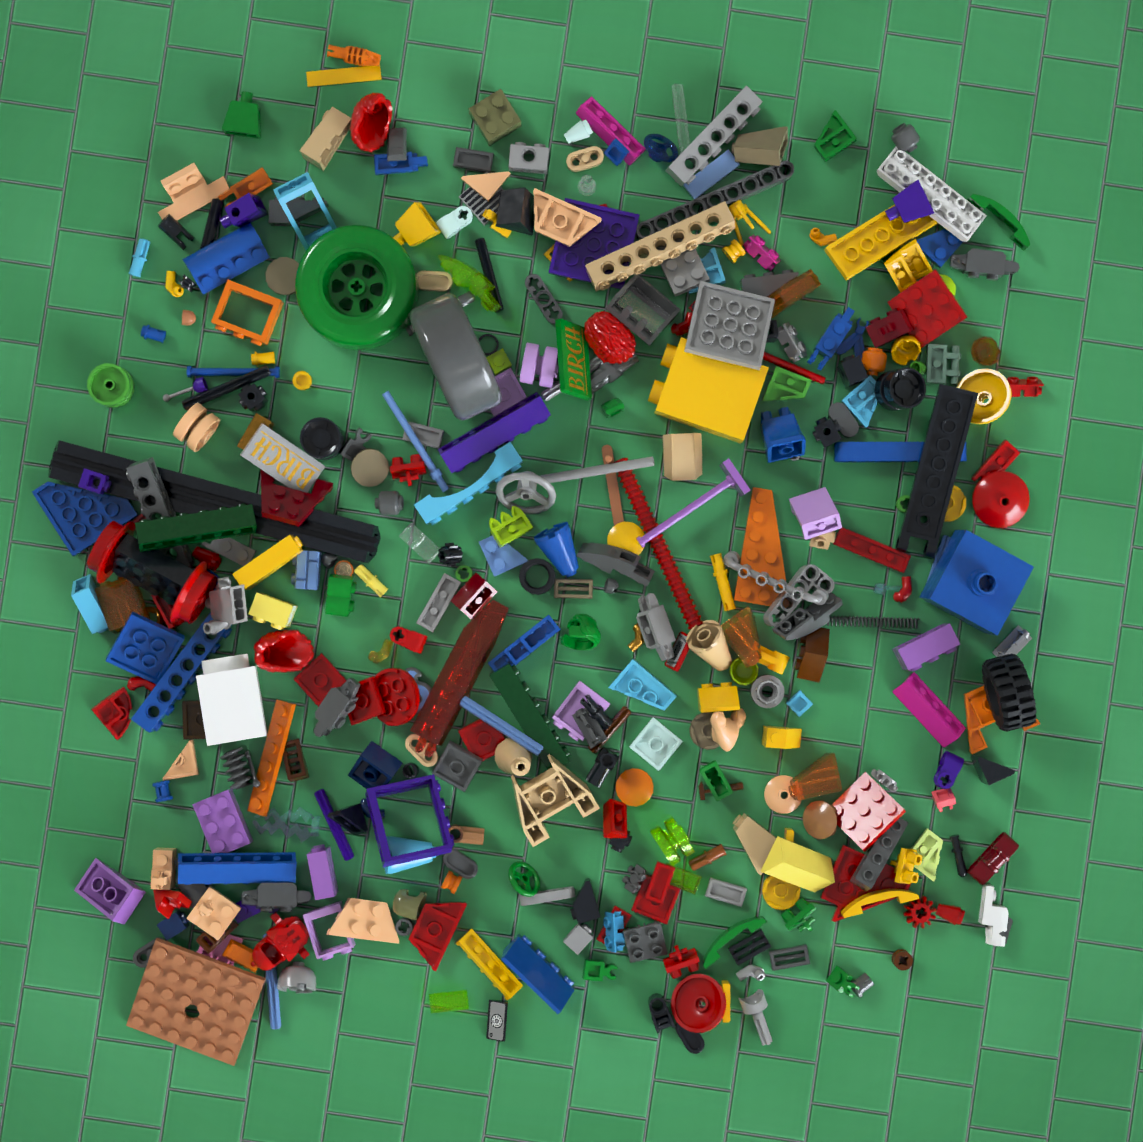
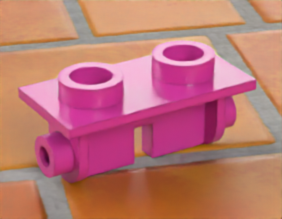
(756, 247)

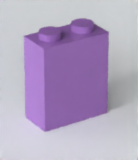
(322, 872)

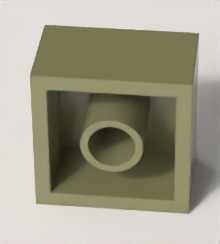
(495, 117)

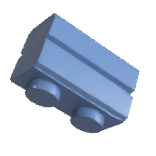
(307, 570)

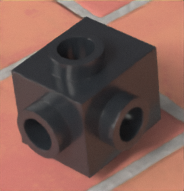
(258, 401)
(830, 438)

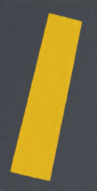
(343, 75)

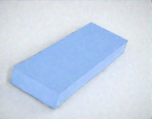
(712, 174)

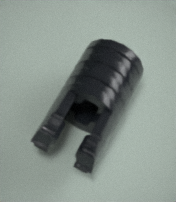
(172, 228)

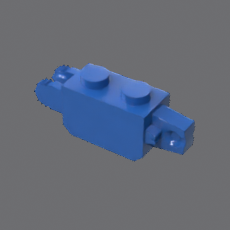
(832, 337)

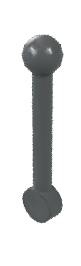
(256, 783)

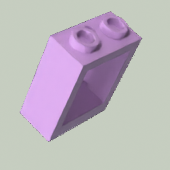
(318, 913)

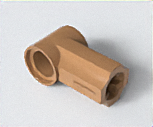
(468, 835)

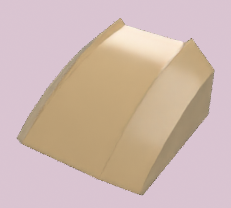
(682, 456)

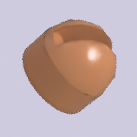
(188, 317)

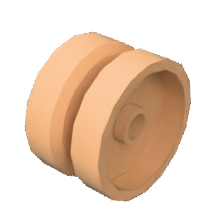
(196, 427)

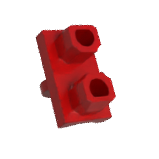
(408, 471)
(681, 959)

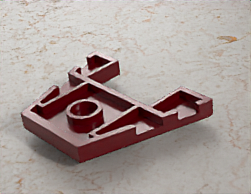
(287, 503)

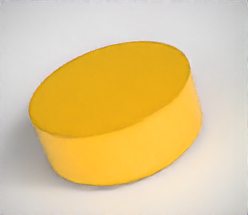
(302, 380)

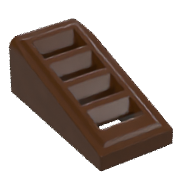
(303, 767)
(206, 946)

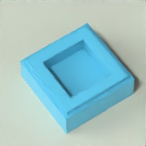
(799, 703)

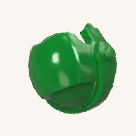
(582, 633)

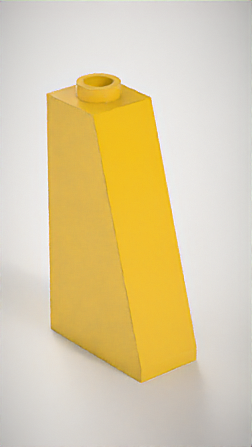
(268, 562)

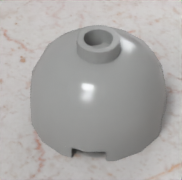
(297, 979)

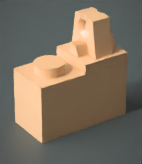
(163, 868)

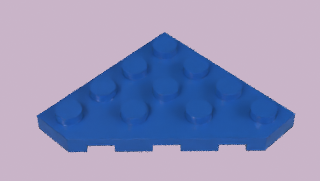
(81, 514)

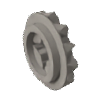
(884, 779)

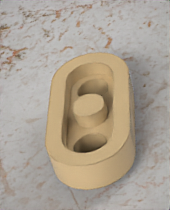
(584, 158)
(420, 756)

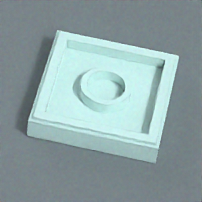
(655, 744)

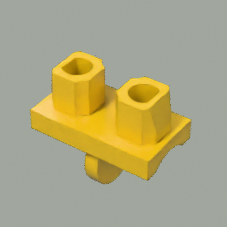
(905, 864)

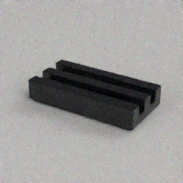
(744, 950)

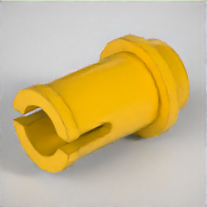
(263, 358)

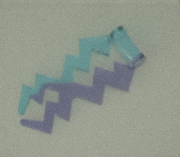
(280, 823)

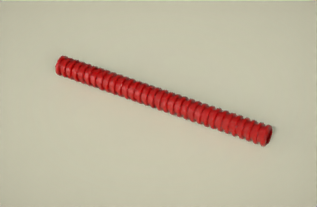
(660, 548)

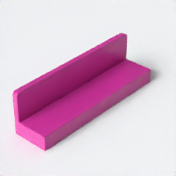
(929, 710)

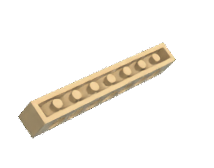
(648, 245)

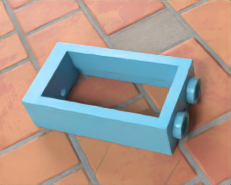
(294, 189)

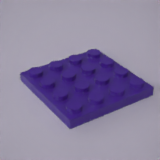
(611, 234)

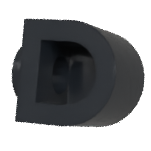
(619, 844)

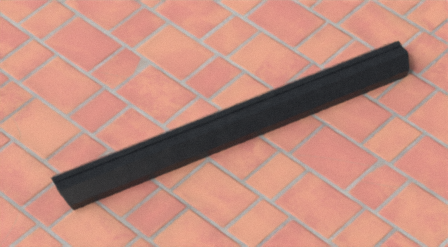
(192, 494)

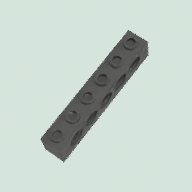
(148, 469)

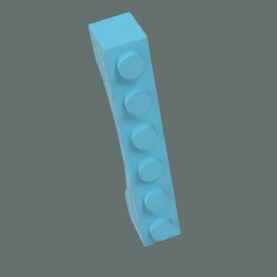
(433, 507)

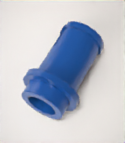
(152, 333)

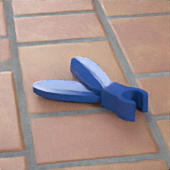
(854, 340)

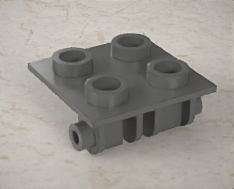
(645, 941)

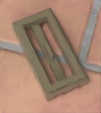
(590, 588)

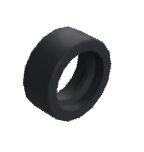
(522, 576)

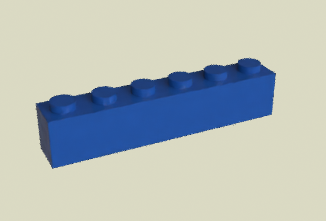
(236, 868)

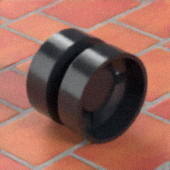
(900, 389)
(321, 438)

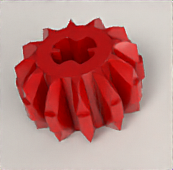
(921, 918)

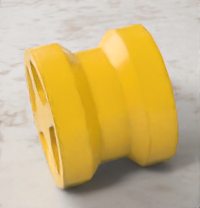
(733, 251)

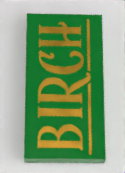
(573, 359)

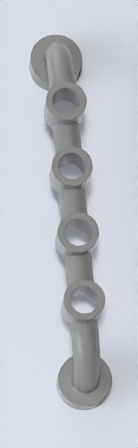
(732, 559)

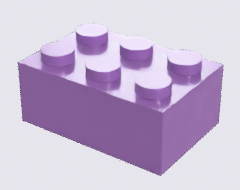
(926, 647)
(223, 822)

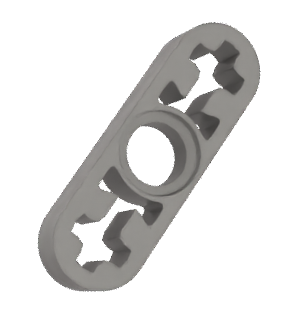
(548, 895)

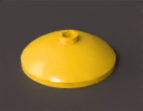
(991, 386)

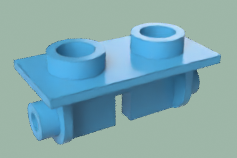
(613, 940)

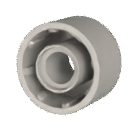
(776, 695)

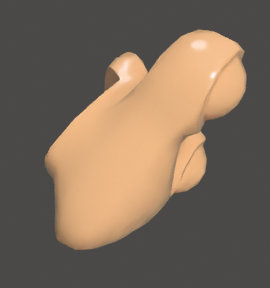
(726, 730)

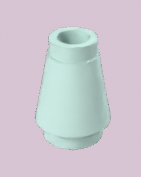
(578, 132)

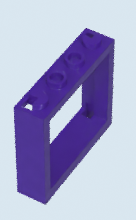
(438, 805)

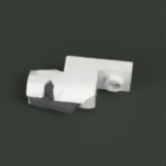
(994, 917)

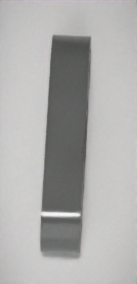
(540, 284)

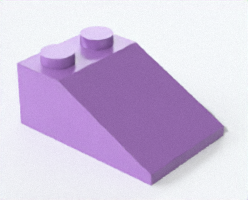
(109, 891)

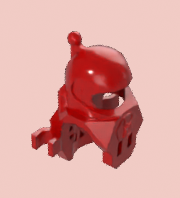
(281, 943)

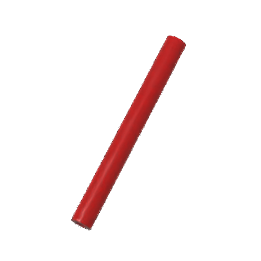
(794, 368)

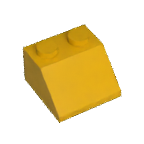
(718, 698)

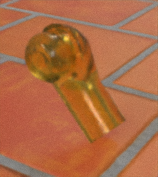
(379, 656)

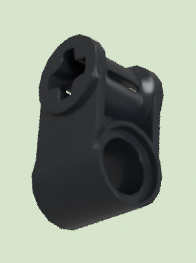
(661, 1016)

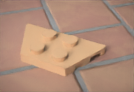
(560, 219)
(365, 921)

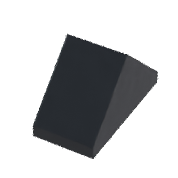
(350, 818)

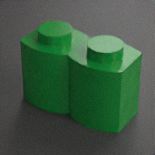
(339, 595)

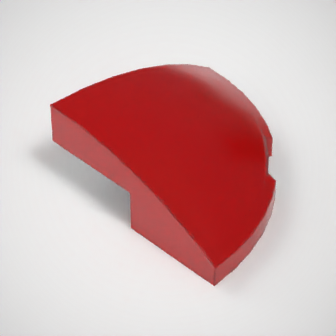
(114, 712)

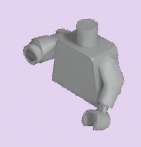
(226, 606)

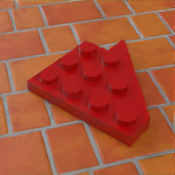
(844, 892)

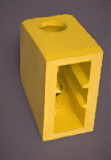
(416, 226)

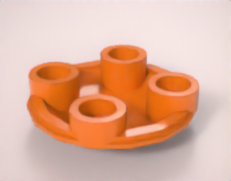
(634, 787)

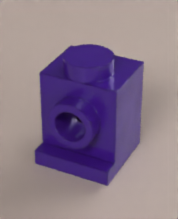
(88, 478)

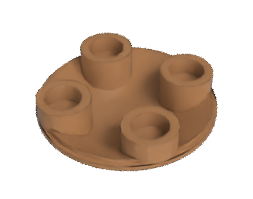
(820, 819)

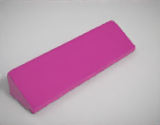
(609, 128)

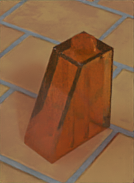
(794, 291)
(743, 637)
(817, 779)

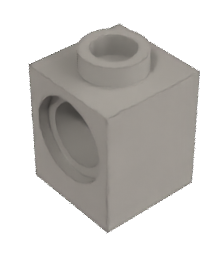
(578, 937)

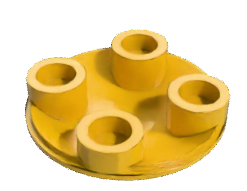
(624, 536)

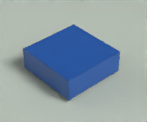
(616, 152)

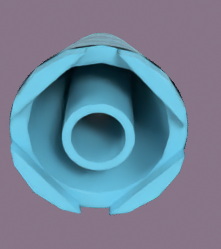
(403, 846)

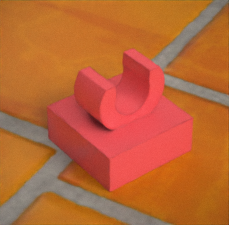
(943, 798)

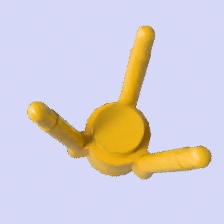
(740, 211)

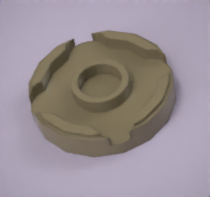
(282, 275)
(369, 467)
(701, 731)

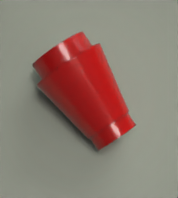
(212, 558)
(950, 913)

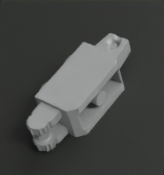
(655, 626)

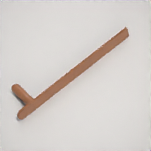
(613, 486)

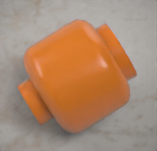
(874, 360)

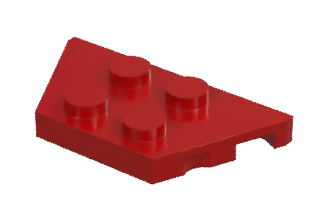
(435, 929)

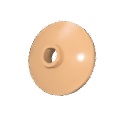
(773, 795)

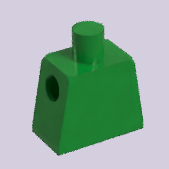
(243, 118)

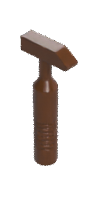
(735, 786)

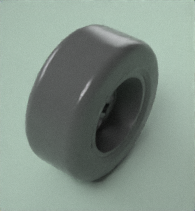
(455, 356)

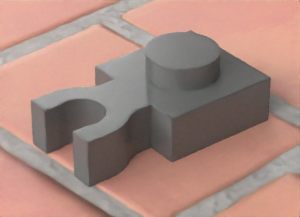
(352, 446)

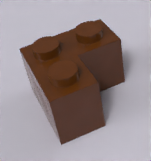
(813, 655)

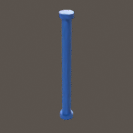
(226, 371)

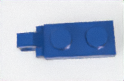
(412, 163)

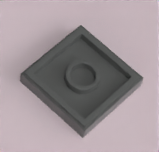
(457, 766)

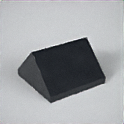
(516, 211)
(989, 771)

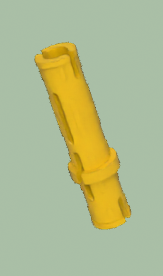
(722, 581)

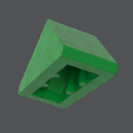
(716, 780)

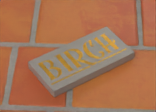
(282, 459)

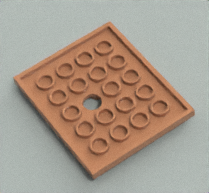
(185, 978)

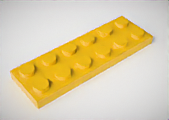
(873, 242)

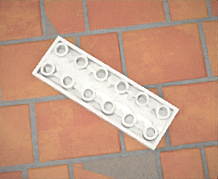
(949, 207)

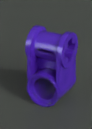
(949, 768)

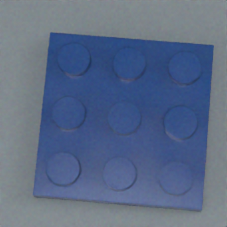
(145, 648)

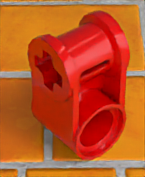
(412, 640)

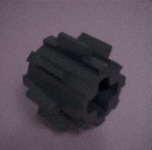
(450, 554)

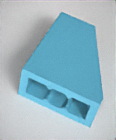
(88, 604)

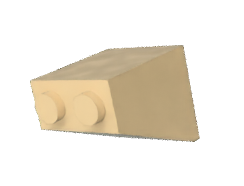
(754, 839)

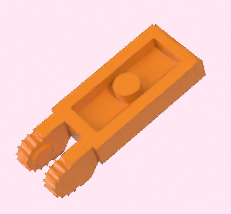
(251, 184)

